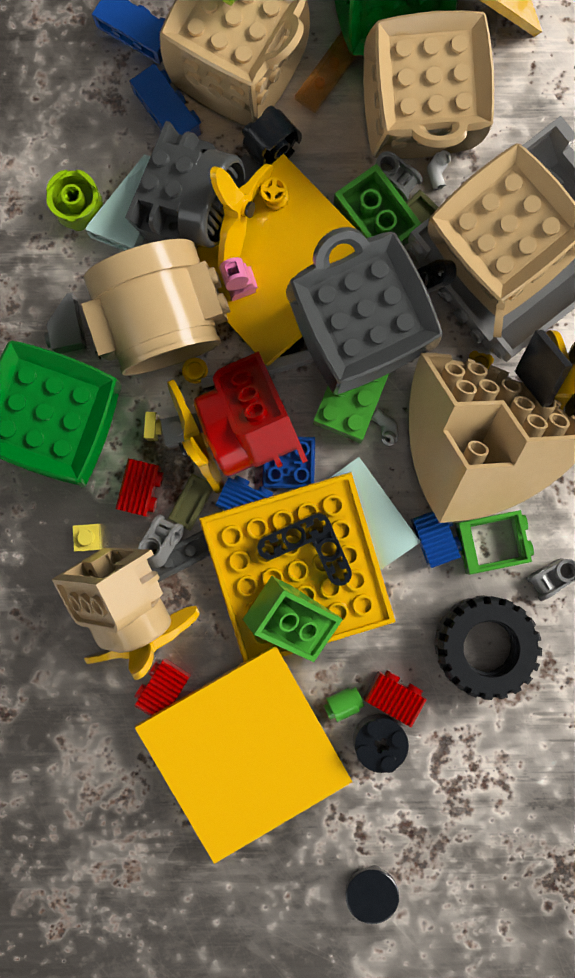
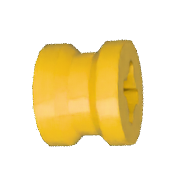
(270, 189)

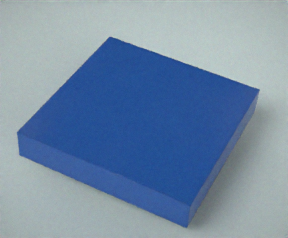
(293, 472)

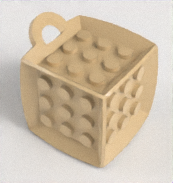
(235, 54)
(428, 83)
(507, 231)

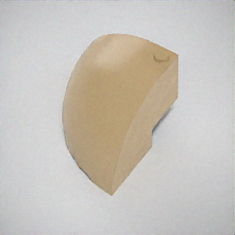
(482, 438)

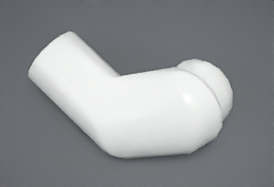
(436, 167)

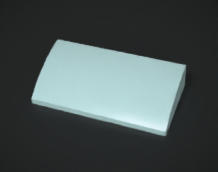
(386, 526)

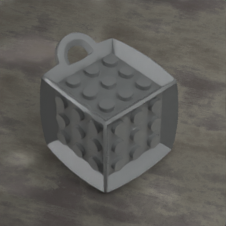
(363, 310)

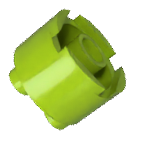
(63, 189)

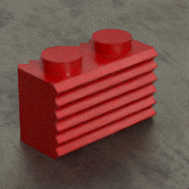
(139, 488)
(162, 688)
(395, 698)

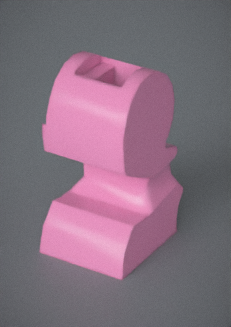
(238, 278)

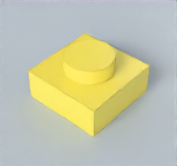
(152, 426)
(87, 537)

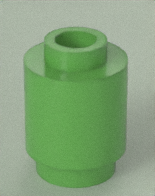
(343, 704)

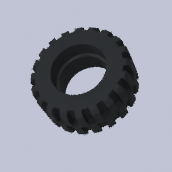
(522, 653)

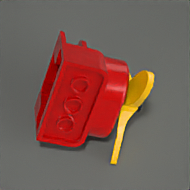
(239, 422)

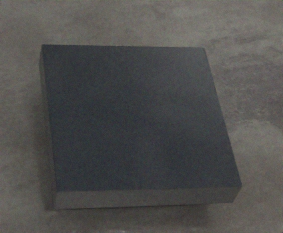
(543, 368)

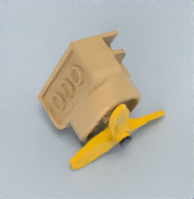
(121, 606)

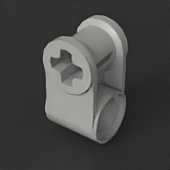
(400, 173)
(161, 536)
(549, 579)

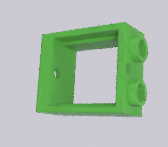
(469, 556)

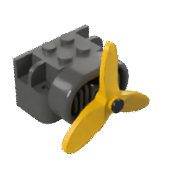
(195, 194)

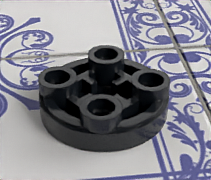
(372, 895)

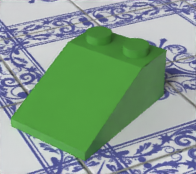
(291, 619)

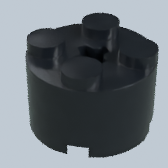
(270, 136)
(386, 757)

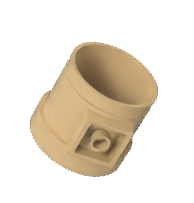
(154, 306)

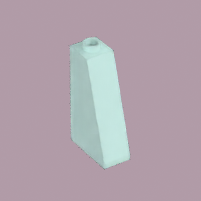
(110, 222)

